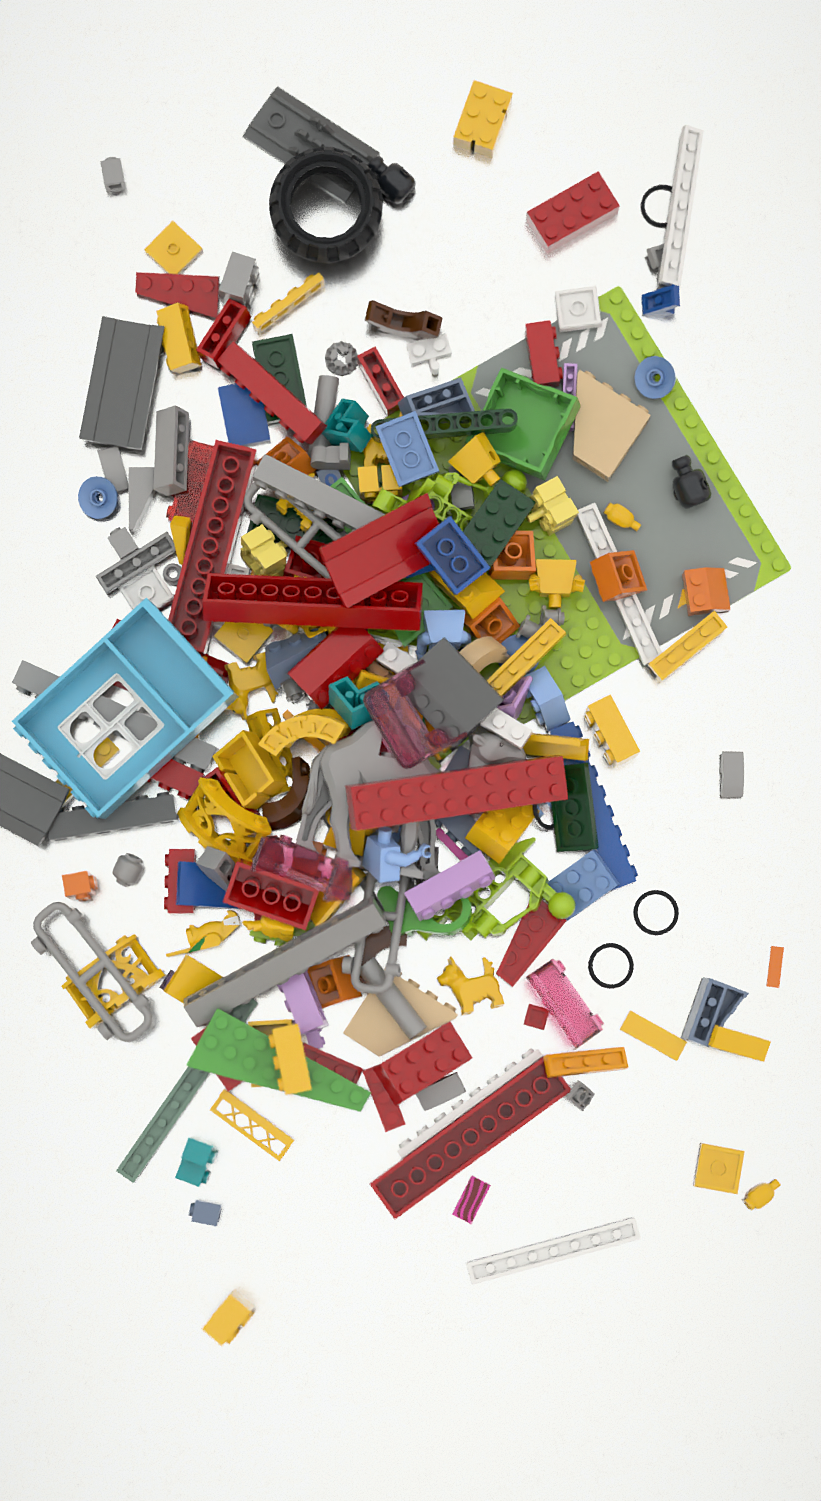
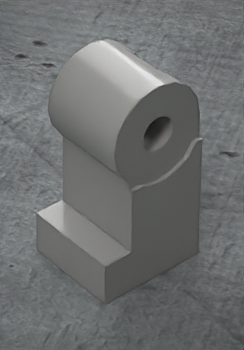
(331, 457)

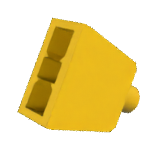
(477, 460)

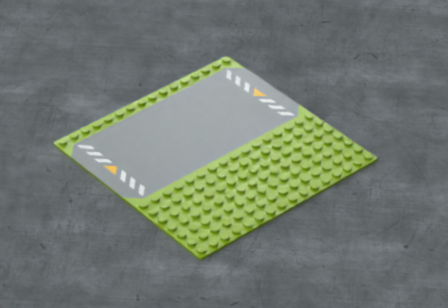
(671, 539)

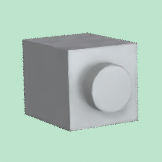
(113, 174)
(122, 542)

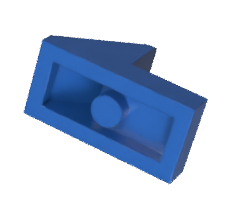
(661, 301)

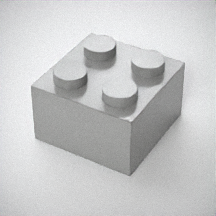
(239, 279)

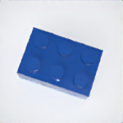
(452, 555)

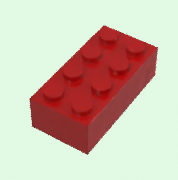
(572, 212)
(422, 1063)

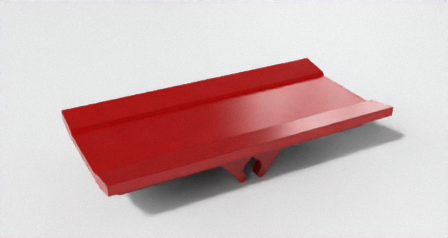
(379, 551)

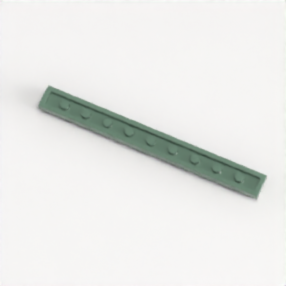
(170, 1111)

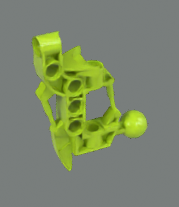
(439, 489)
(514, 867)

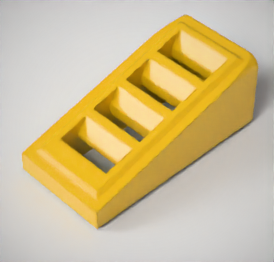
(180, 531)

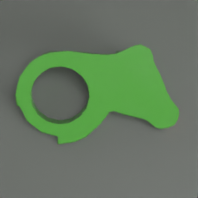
(388, 898)

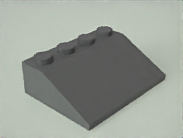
(452, 692)

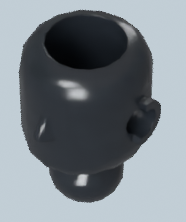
(393, 180)
(690, 485)

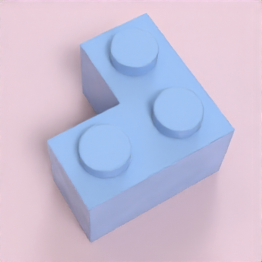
(547, 700)

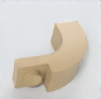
(484, 652)

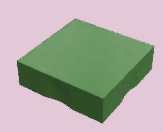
(541, 425)

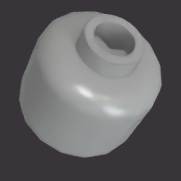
(127, 869)

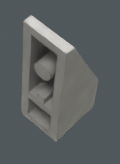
(139, 494)
(216, 866)

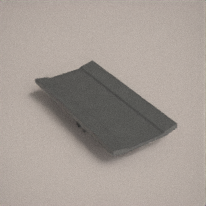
(289, 127)
(121, 383)
(28, 800)

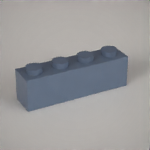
(458, 829)

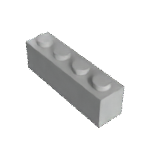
(171, 450)

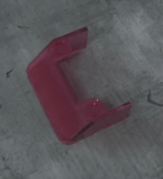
(401, 723)
(305, 866)
(564, 1003)

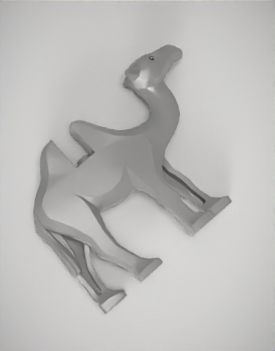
(358, 761)

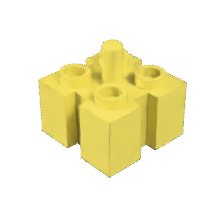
(552, 506)
(262, 553)

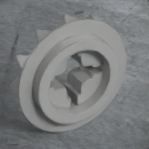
(338, 366)

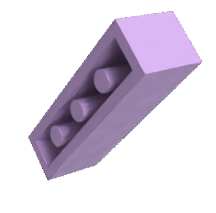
(450, 885)
(303, 1003)

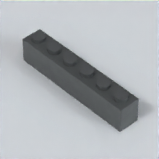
(128, 816)

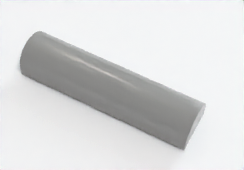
(325, 404)
(136, 562)
(393, 1000)

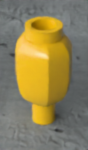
(621, 516)
(761, 1195)

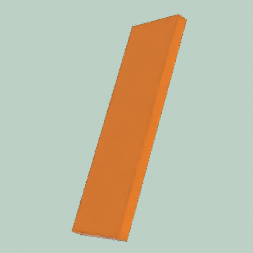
(775, 966)

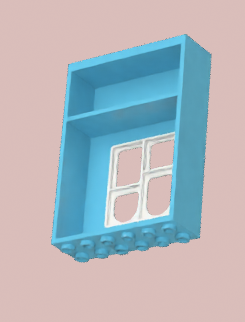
(164, 679)

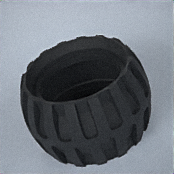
(337, 163)

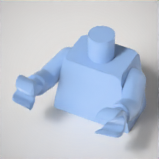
(440, 625)
(383, 855)

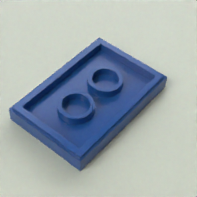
(243, 416)
(197, 889)

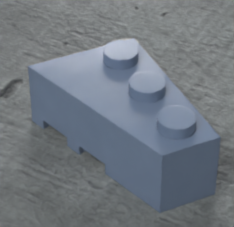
(440, 399)
(285, 654)
(711, 1007)

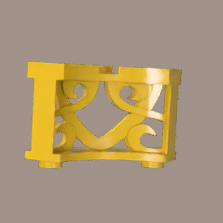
(311, 723)
(219, 803)
(141, 979)

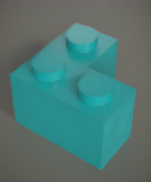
(347, 425)
(349, 701)
(195, 1161)

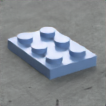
(407, 449)
(585, 881)

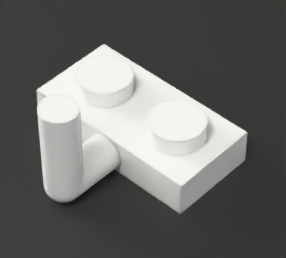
(428, 351)

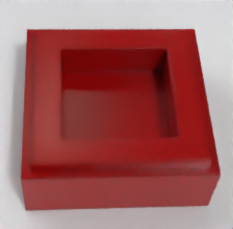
(536, 1017)

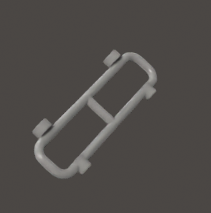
(258, 517)
(42, 943)
(352, 965)

